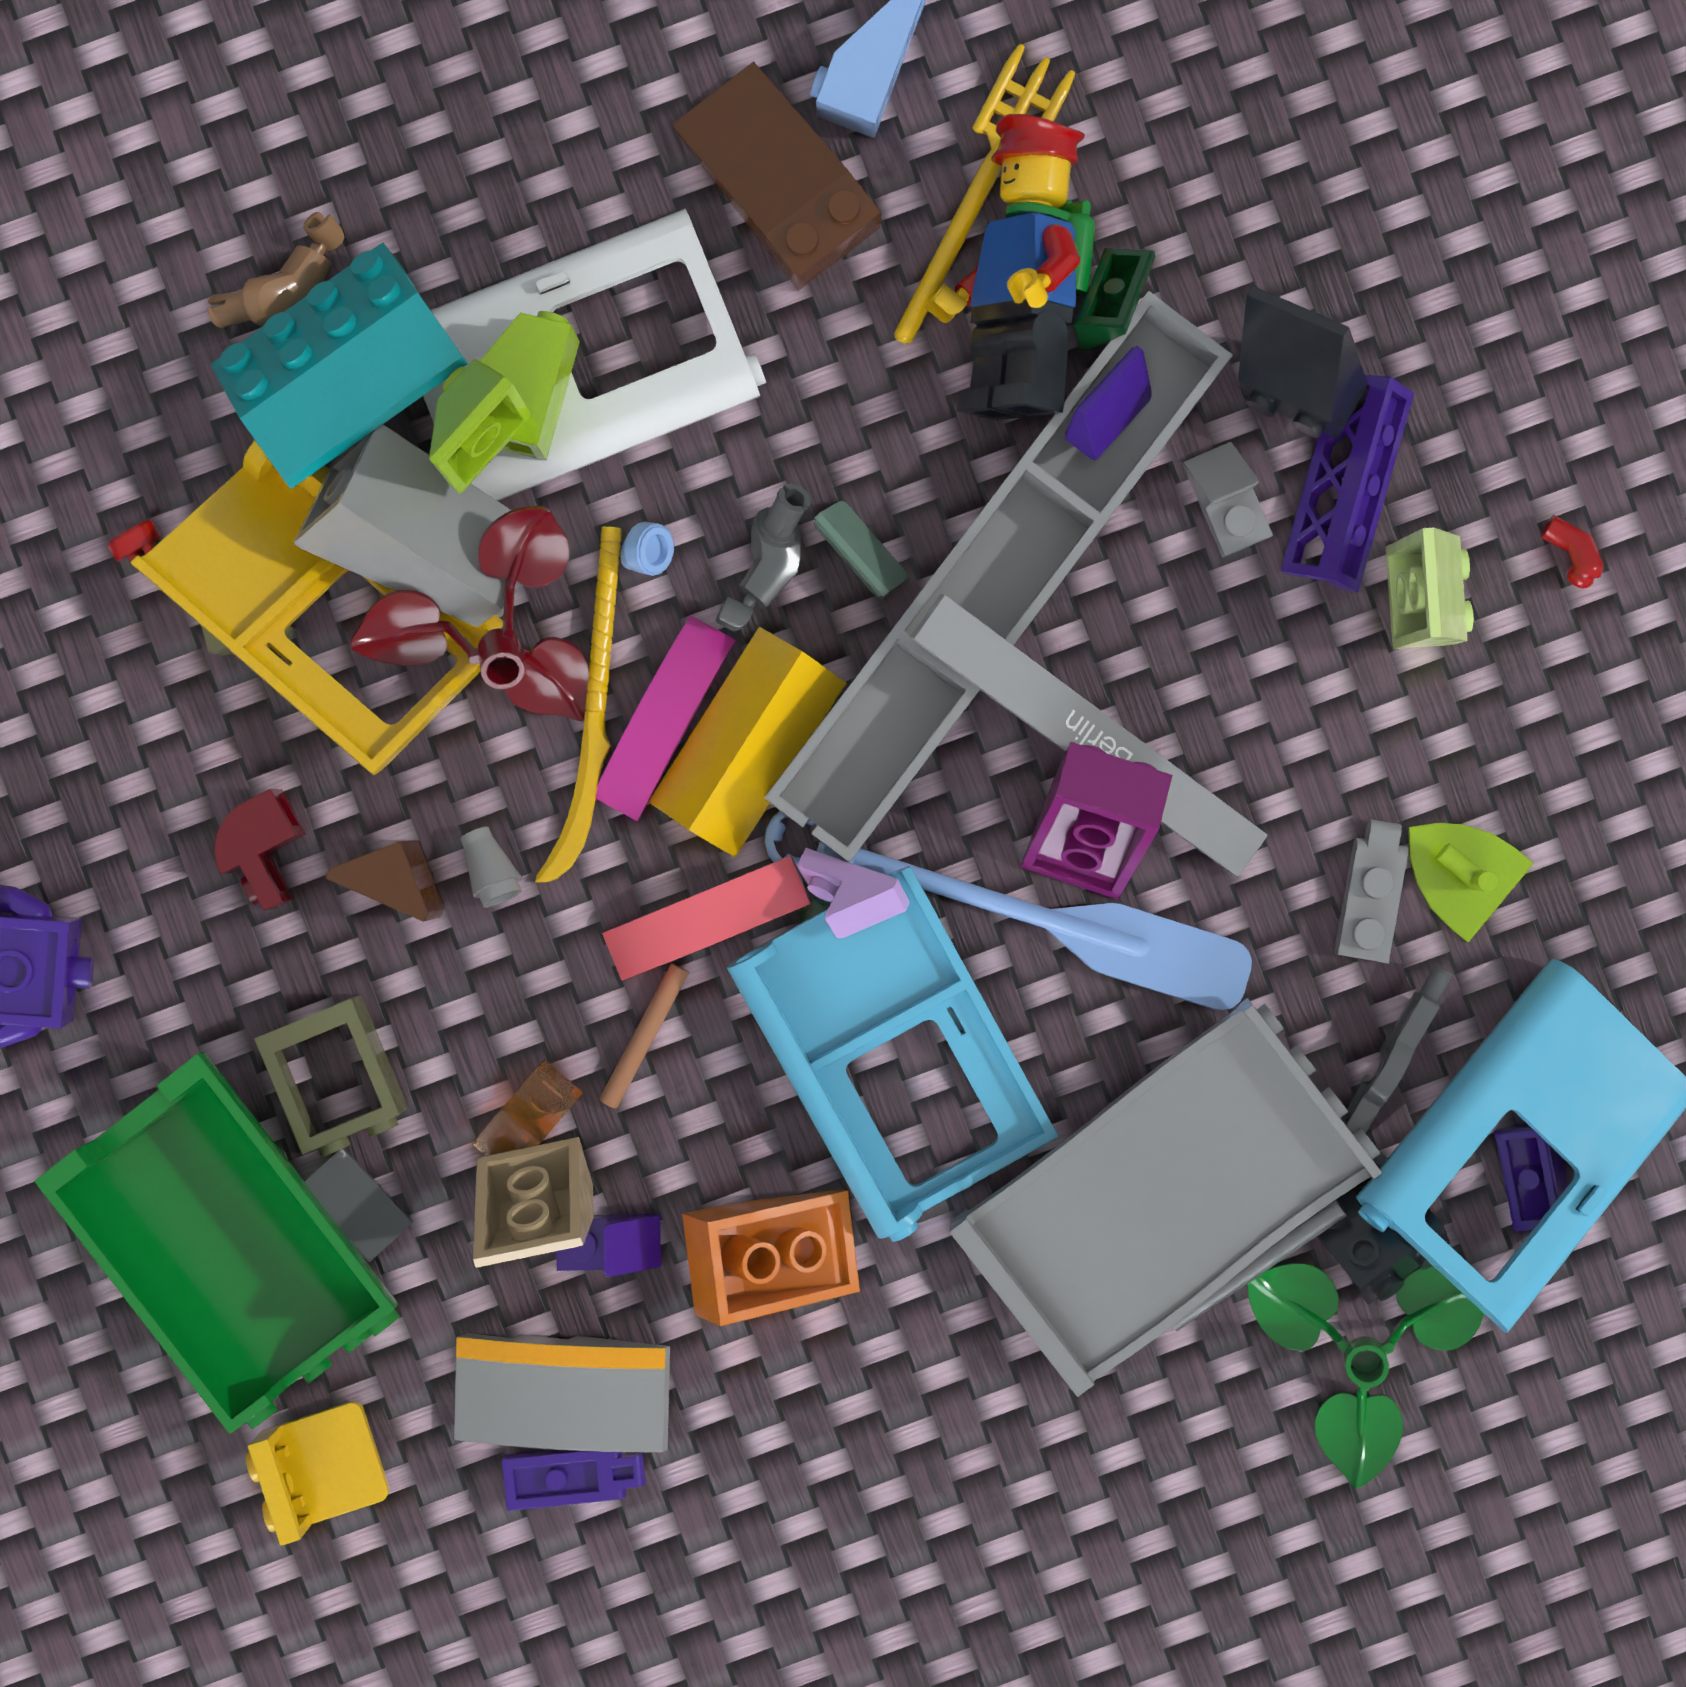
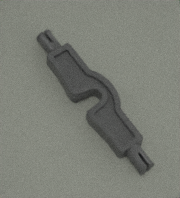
(1396, 1052)

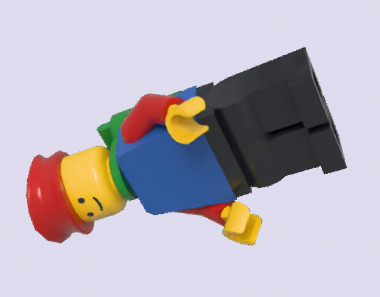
(1025, 276)

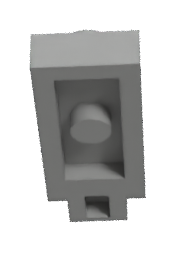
(1372, 893)

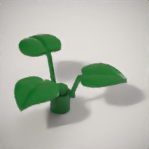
(1361, 1429)

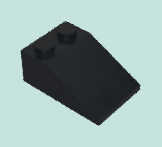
(1299, 365)

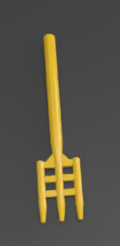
(982, 181)

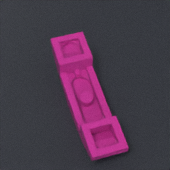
(663, 717)

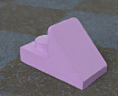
(856, 893)

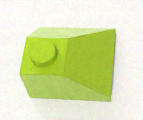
(474, 422)

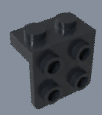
(1371, 1257)

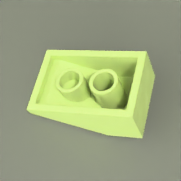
(1428, 590)

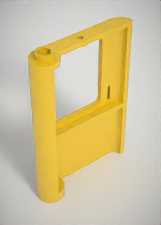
(248, 583)

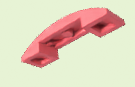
(707, 918)

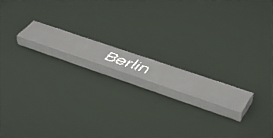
(1067, 717)

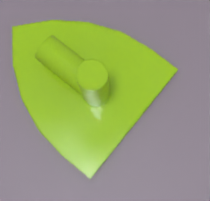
(1463, 872)

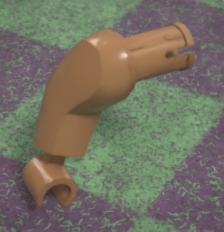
(279, 291)

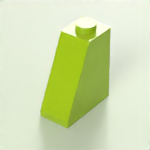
(538, 360)

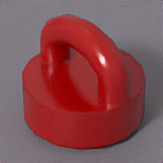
(135, 539)

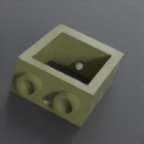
(374, 1058)

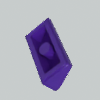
(1111, 405)
(1531, 1174)

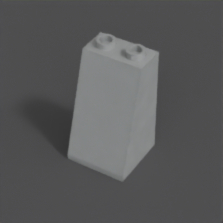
(405, 526)

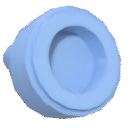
(647, 549)

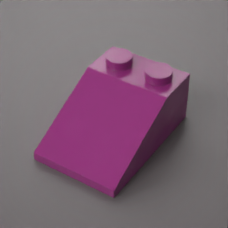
(1097, 820)

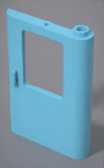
(1580, 1084)

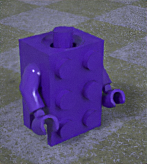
(37, 966)

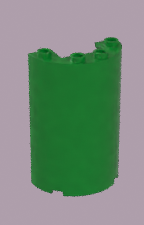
(218, 1244)

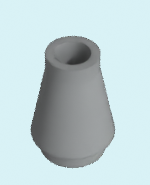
(489, 868)

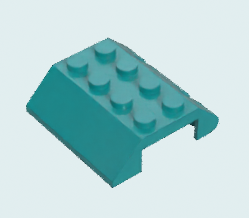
(336, 365)

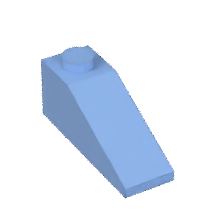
(866, 68)

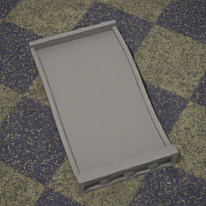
(1165, 1195)

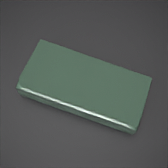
(860, 549)

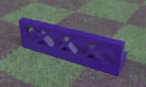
(1359, 494)

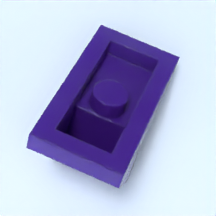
(616, 1245)

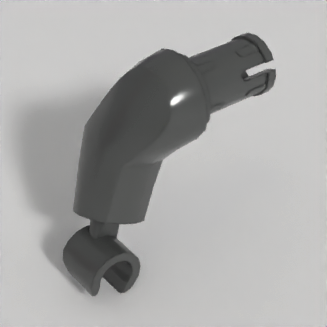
(774, 556)

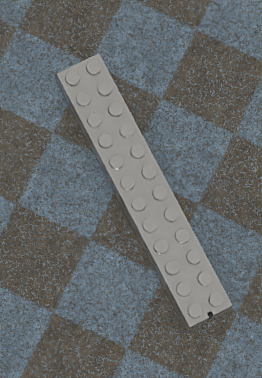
(998, 574)

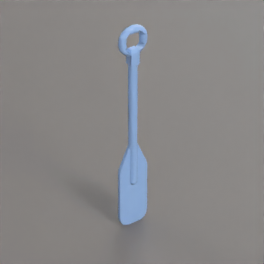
(1103, 936)

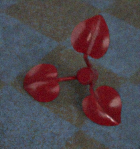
(518, 546)

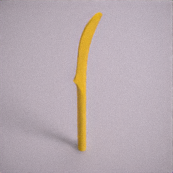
(594, 739)

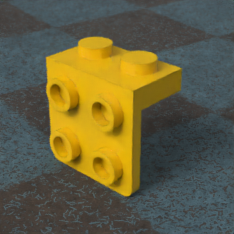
(316, 1469)

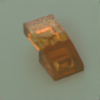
(529, 1112)

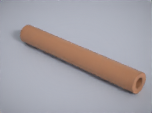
(643, 1036)

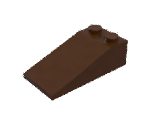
(778, 175)

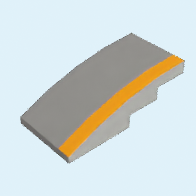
(562, 1393)

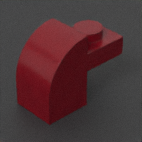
(250, 837)

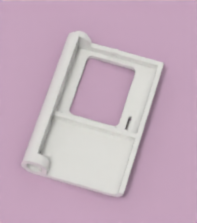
(628, 415)

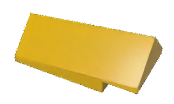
(746, 741)

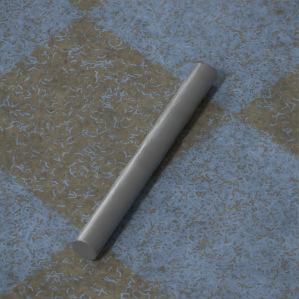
(1287, 1245)

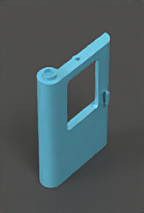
(842, 997)

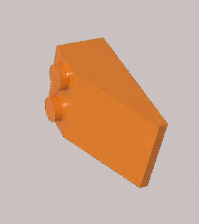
(770, 1255)

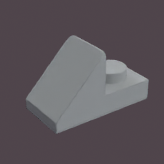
(1227, 498)

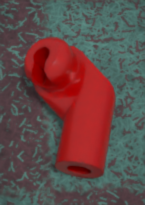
(1580, 547)

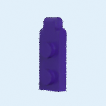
(569, 1477)

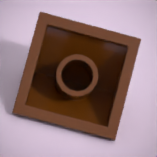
(395, 878)

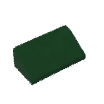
(1112, 296)

